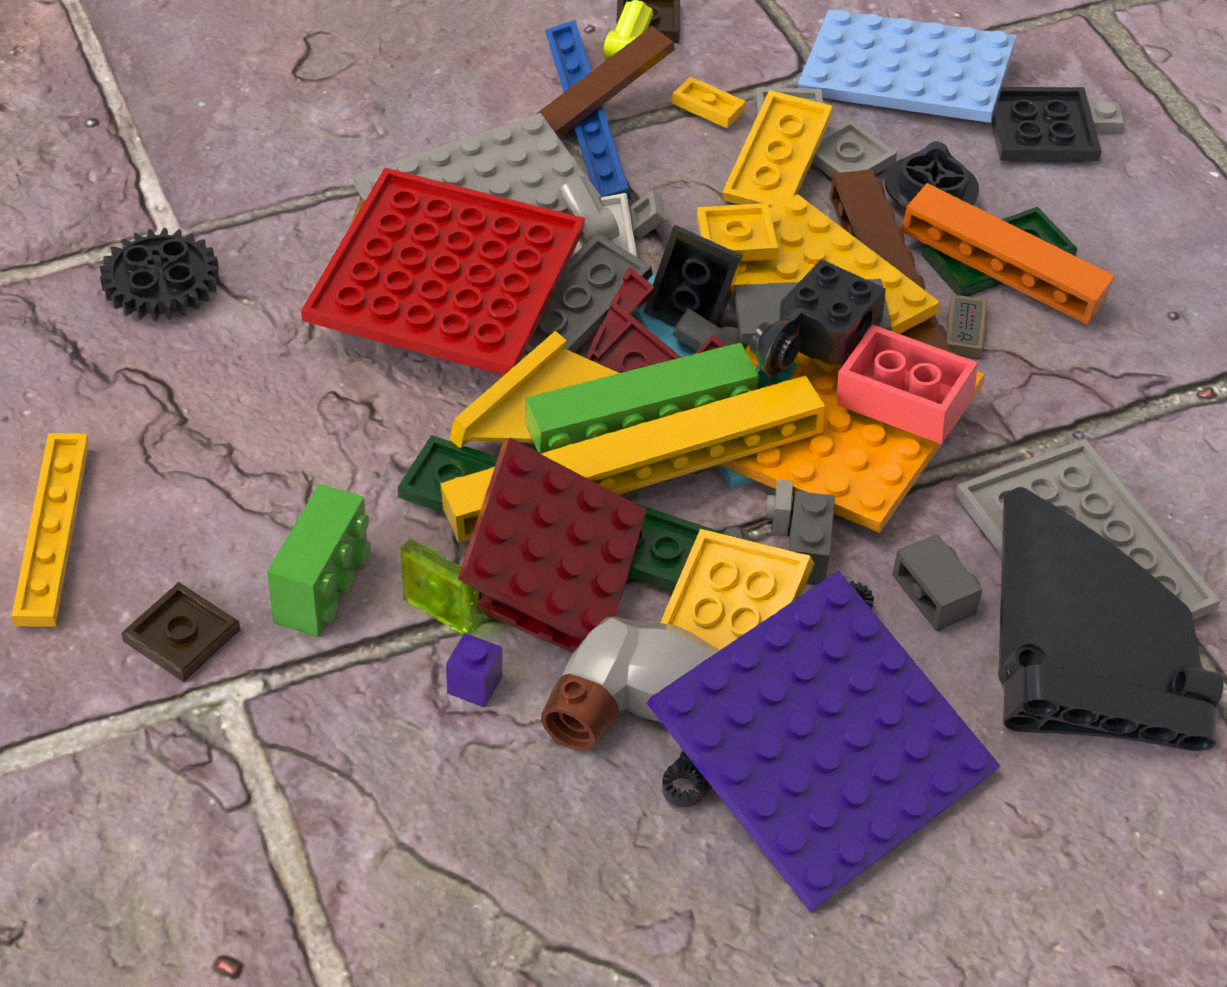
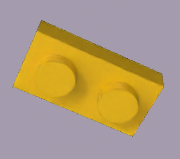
(708, 102)

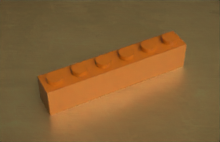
(1007, 253)

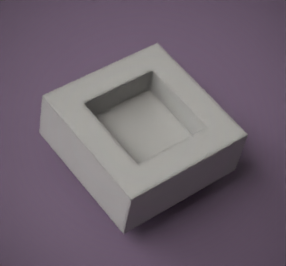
(1107, 117)
(647, 214)
(779, 507)

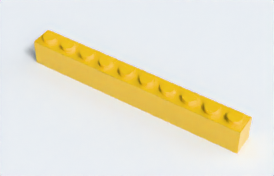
(667, 446)

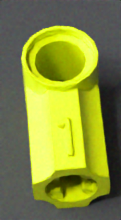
(631, 24)

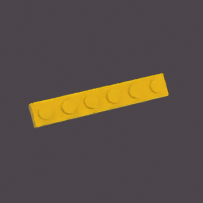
(50, 531)

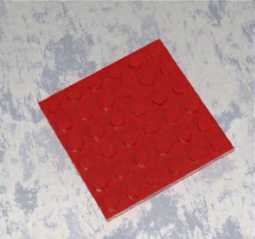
(445, 271)

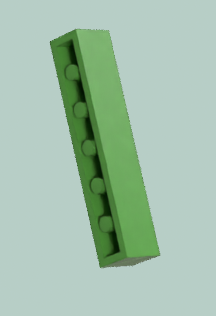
(637, 396)

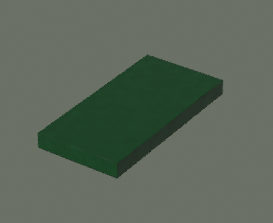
(967, 280)

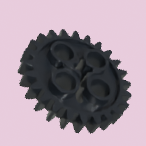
(133, 281)

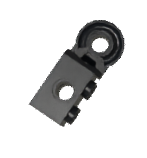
(819, 318)

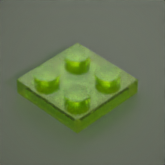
(433, 587)

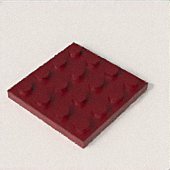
(551, 542)

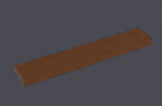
(607, 80)

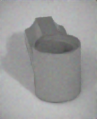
(584, 202)

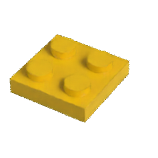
(740, 228)

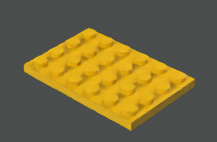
(808, 236)

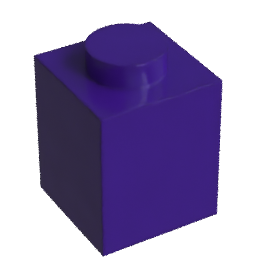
(474, 670)

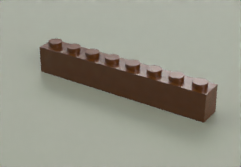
(867, 216)

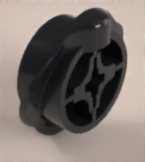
(931, 166)

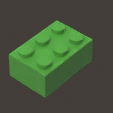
(319, 560)

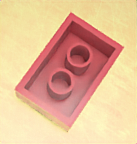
(906, 383)

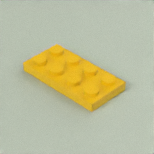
(778, 150)

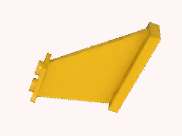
(501, 409)

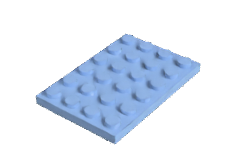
(909, 65)

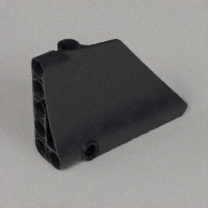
(1095, 638)

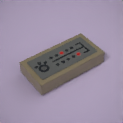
(966, 325)

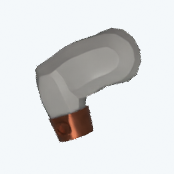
(616, 673)

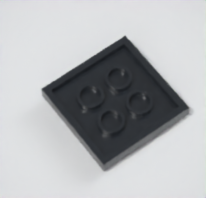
(1045, 125)

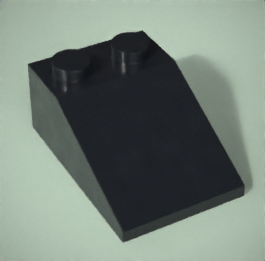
(693, 276)

